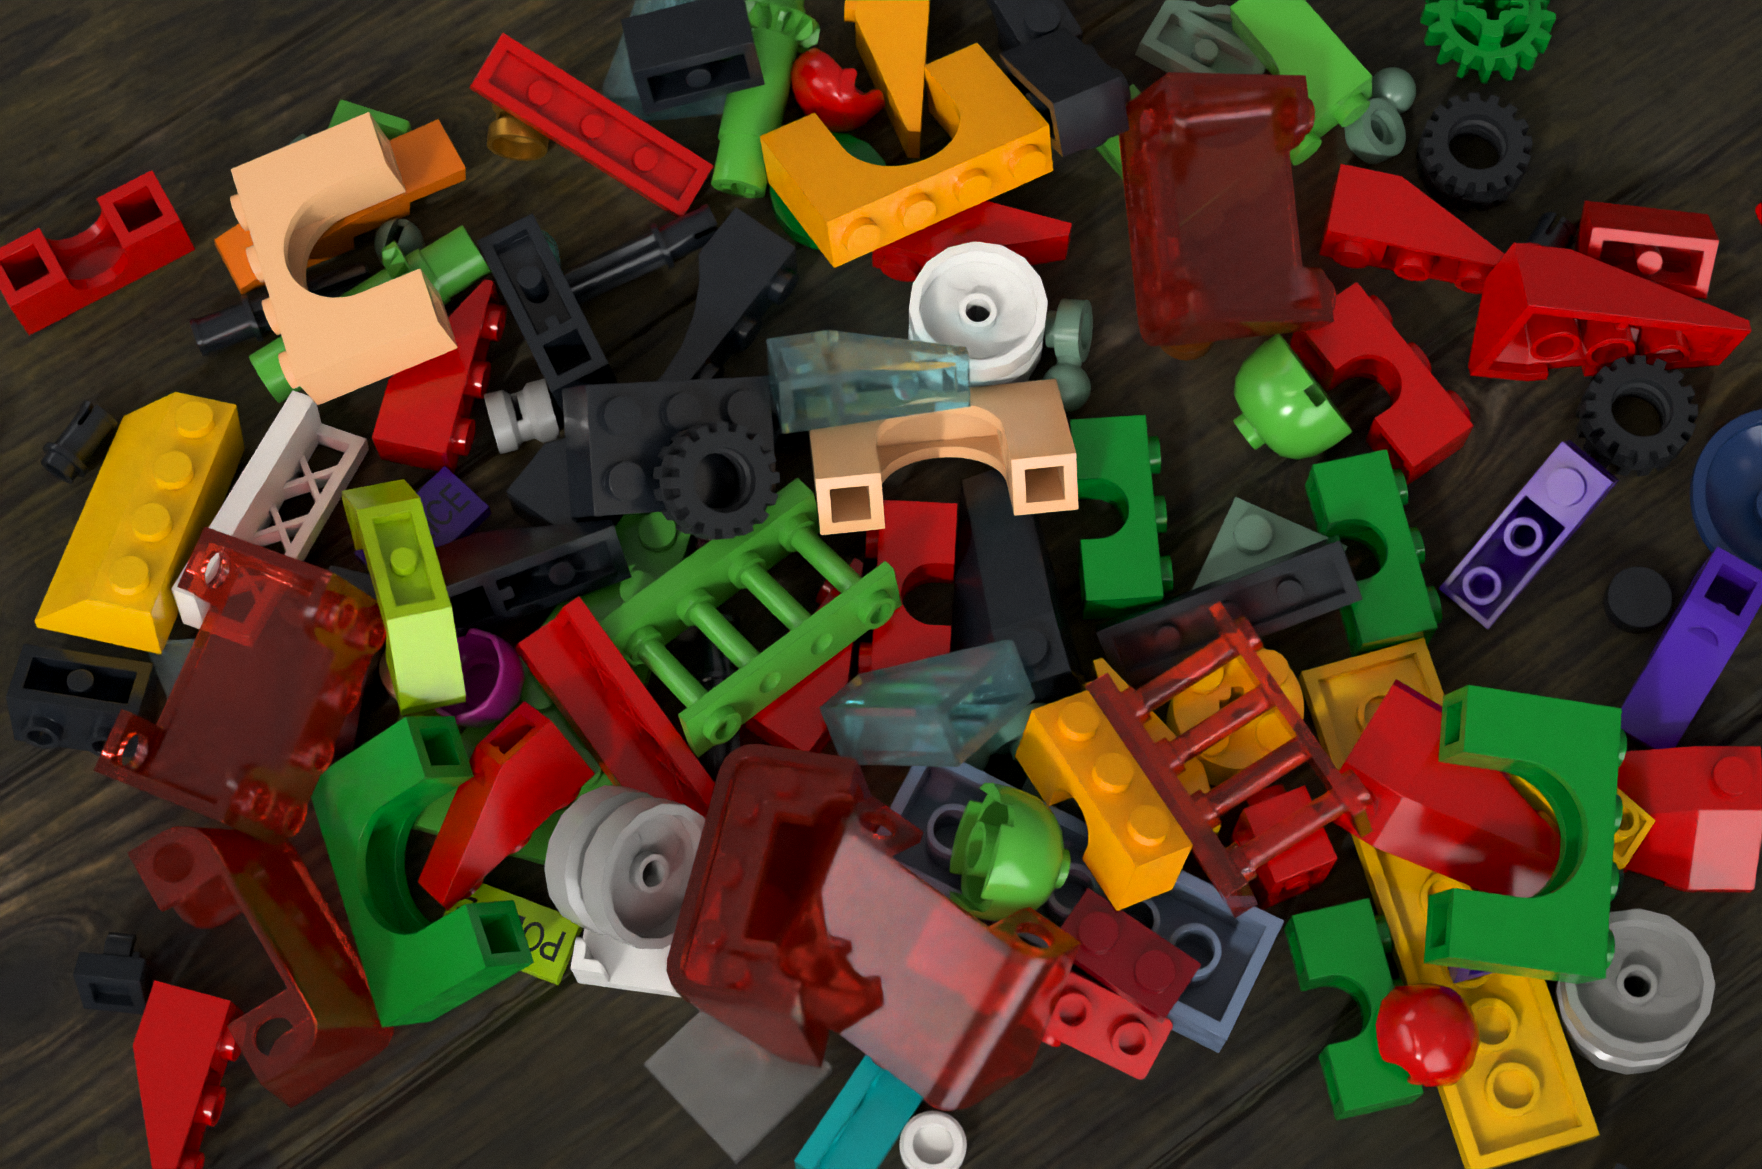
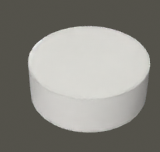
(932, 1142)

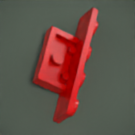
(1106, 1026)

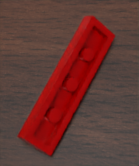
(591, 126)

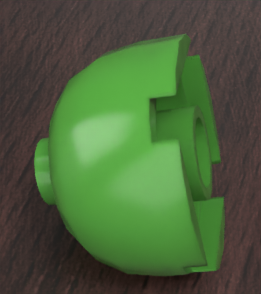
(1285, 404)
(1007, 853)

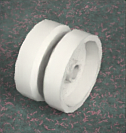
(985, 302)

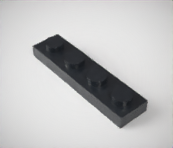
(1268, 596)

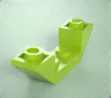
(410, 593)

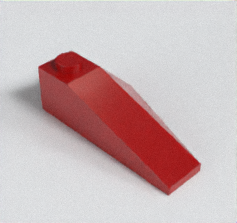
(1570, 310)
(1703, 812)
(1446, 814)

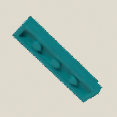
(861, 1121)

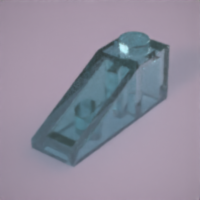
(860, 378)

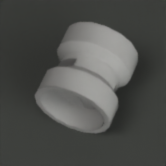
(537, 414)

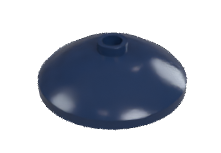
(1729, 489)

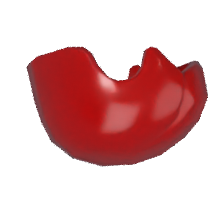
(831, 92)
(1428, 1033)

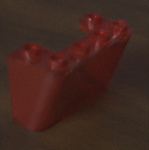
(256, 693)
(224, 873)
(913, 972)

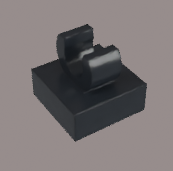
(115, 979)

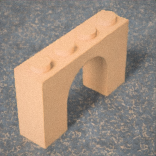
(287, 207)
(1008, 426)

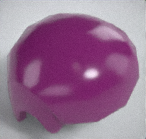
(491, 680)

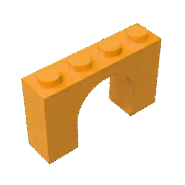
(864, 206)

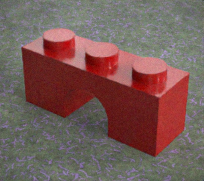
(128, 241)
(1424, 419)
(921, 549)

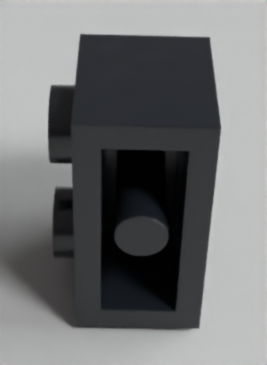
(693, 46)
(1070, 90)
(76, 698)

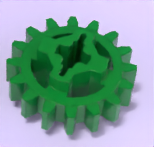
(1477, 41)

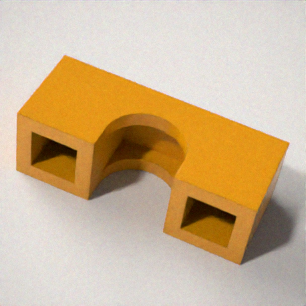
(1132, 835)

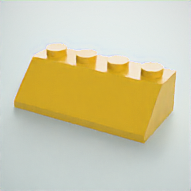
(144, 521)

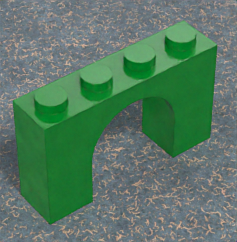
(1574, 761)
(365, 819)

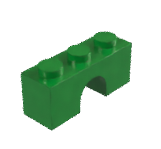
(1117, 467)
(1364, 503)
(1347, 951)

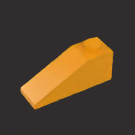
(894, 51)

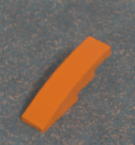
(426, 166)

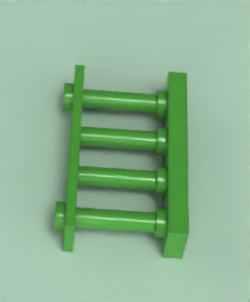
(718, 571)

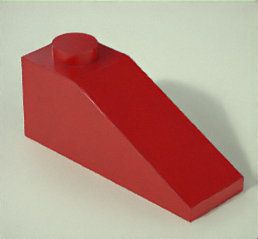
(1025, 233)

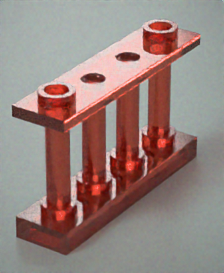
(1199, 813)

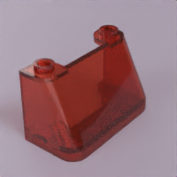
(1219, 209)
(753, 856)

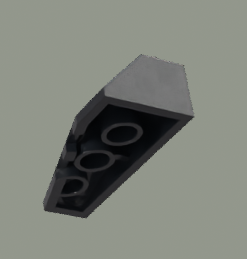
(1011, 590)

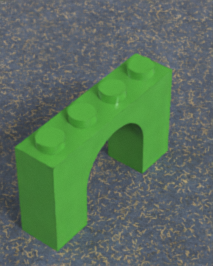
(1294, 41)

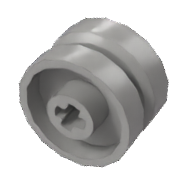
(623, 864)
(1671, 1001)

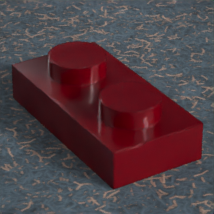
(1128, 956)

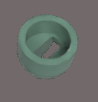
(409, 240)

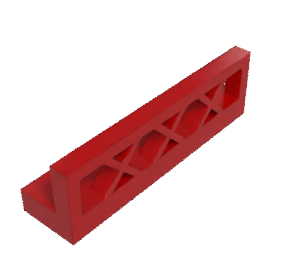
(613, 709)

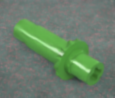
(779, 33)
(448, 263)

